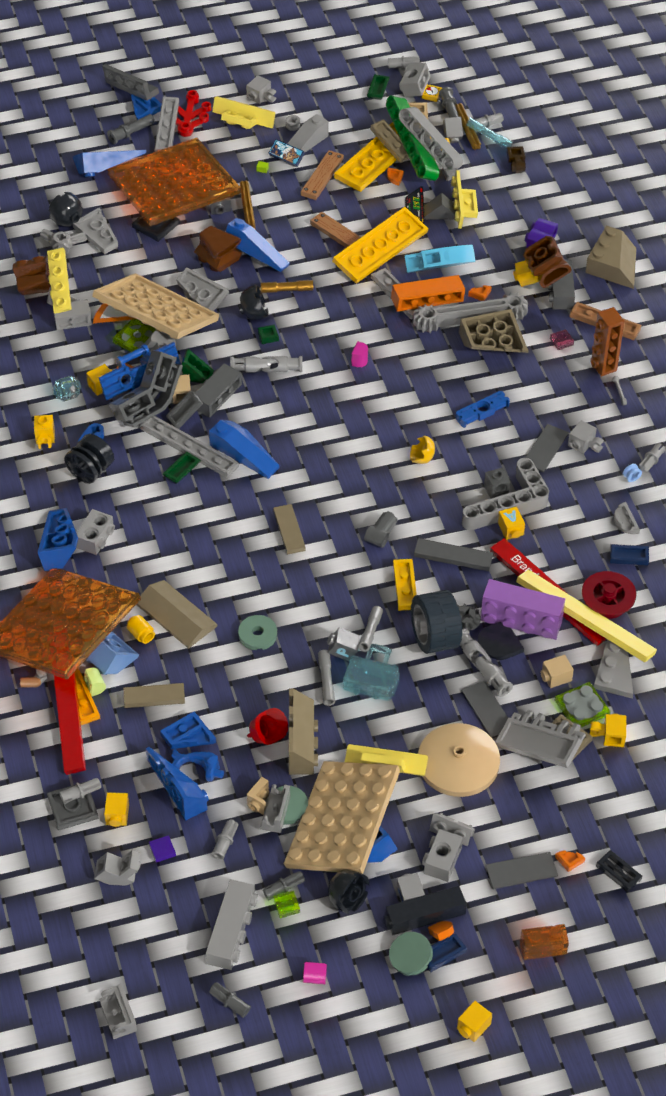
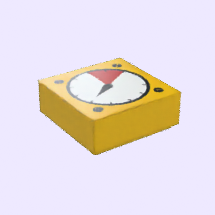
(431, 93)

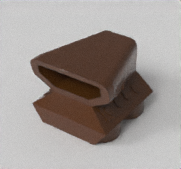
(218, 248)
(546, 261)
(32, 275)

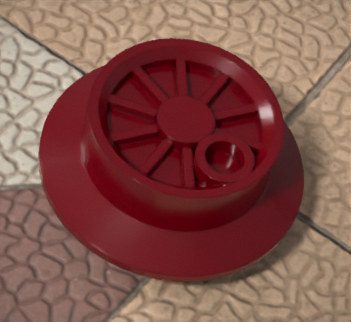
(609, 593)

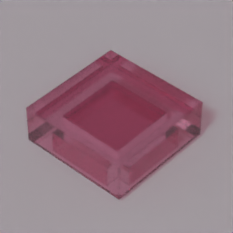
(561, 339)

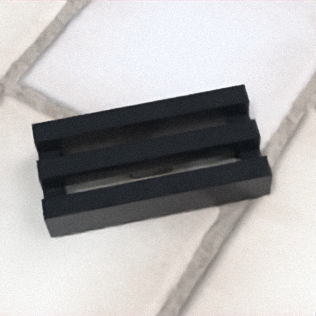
(616, 873)

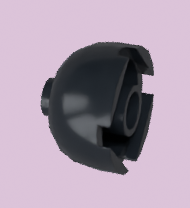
(66, 209)
(253, 303)
(347, 890)

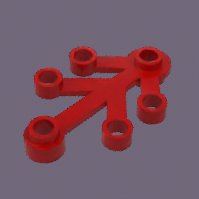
(187, 127)

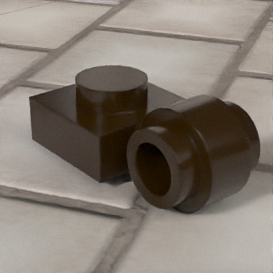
(516, 157)

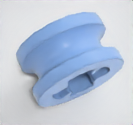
(632, 472)

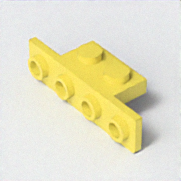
(243, 114)
(465, 201)
(59, 280)
(407, 762)

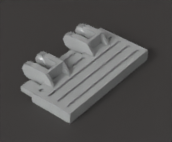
(541, 738)

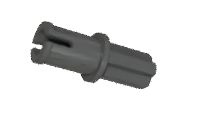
(283, 885)
(230, 999)

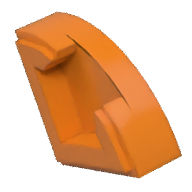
(395, 175)
(480, 293)
(569, 859)

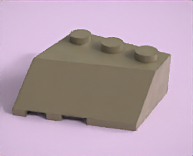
(613, 258)
(493, 332)
(302, 734)

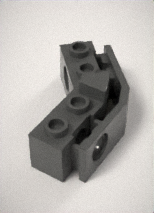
(161, 376)

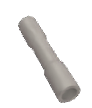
(368, 635)
(327, 687)

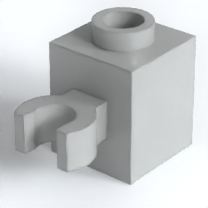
(260, 89)
(583, 437)

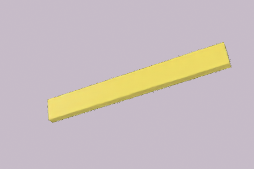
(590, 618)

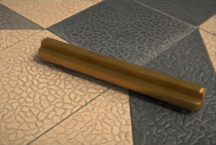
(470, 133)
(247, 203)

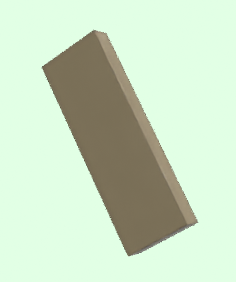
(390, 140)
(289, 529)
(154, 695)

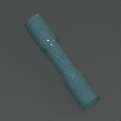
(480, 128)

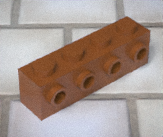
(607, 341)

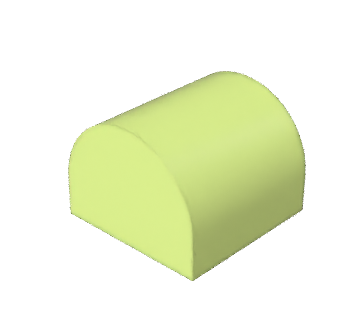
(94, 681)

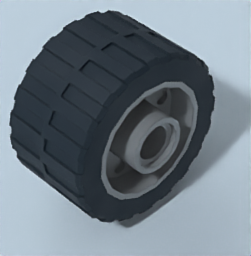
(436, 621)

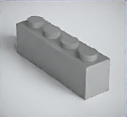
(230, 924)

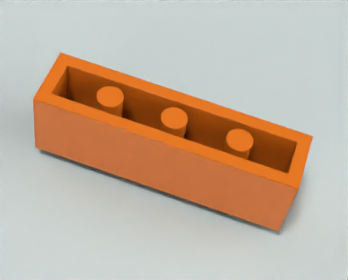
(428, 292)

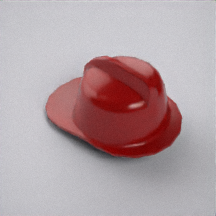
(268, 727)

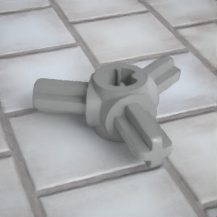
(62, 239)

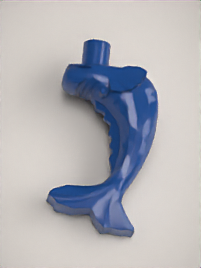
(206, 759)

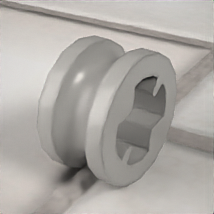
(293, 122)

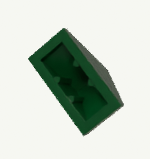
(195, 368)

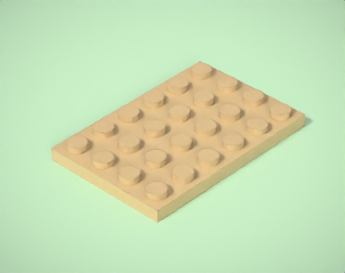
(155, 306)
(342, 817)

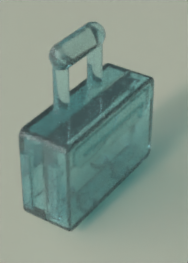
(372, 677)

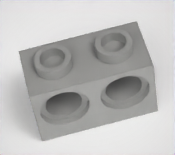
(95, 531)

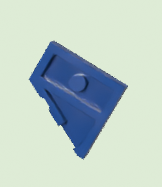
(144, 107)
(187, 732)

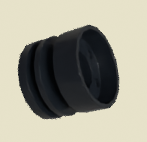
(89, 458)

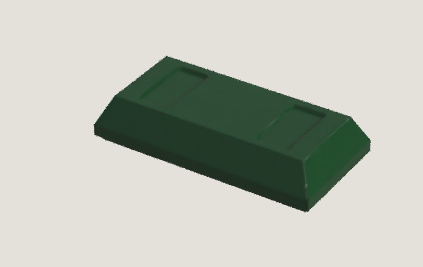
(378, 87)
(181, 467)

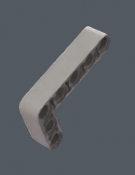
(529, 499)

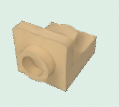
(257, 795)

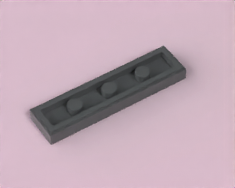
(453, 554)

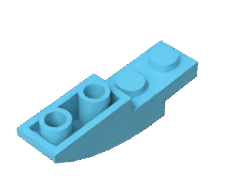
(439, 258)

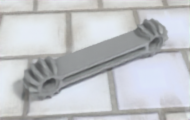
(431, 318)

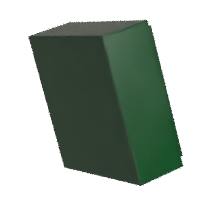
(268, 334)

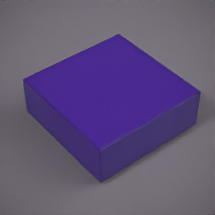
(162, 849)

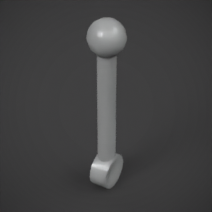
(615, 379)

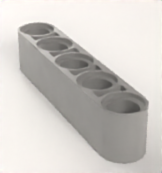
(437, 141)

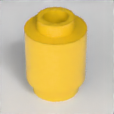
(140, 629)

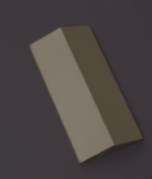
(175, 613)

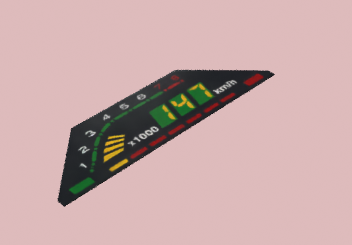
(415, 203)

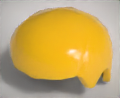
(422, 452)

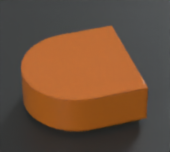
(441, 930)

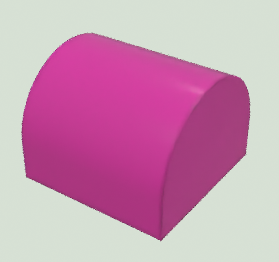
(359, 355)
(315, 973)

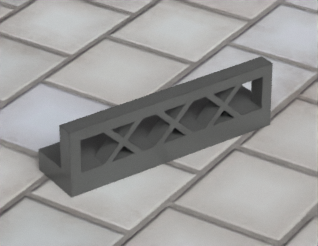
(129, 83)

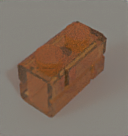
(544, 941)

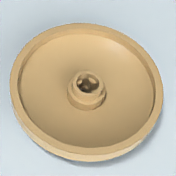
(460, 759)

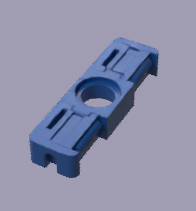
(492, 403)

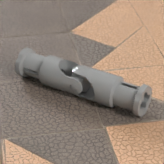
(255, 364)
(489, 671)

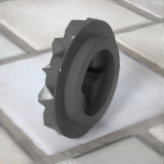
(473, 618)

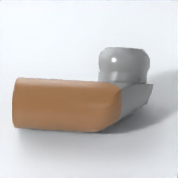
(34, 681)

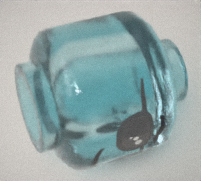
(66, 388)

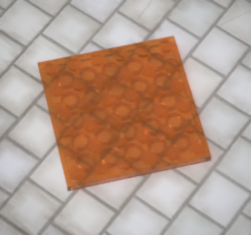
(174, 181)
(63, 621)

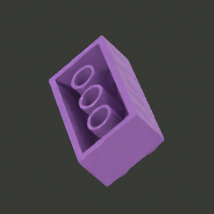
(522, 609)

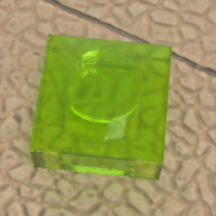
(286, 904)

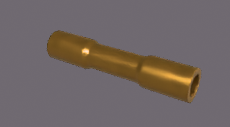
(271, 287)

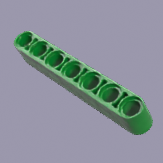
(421, 159)

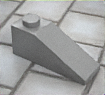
(310, 133)

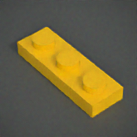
(404, 583)

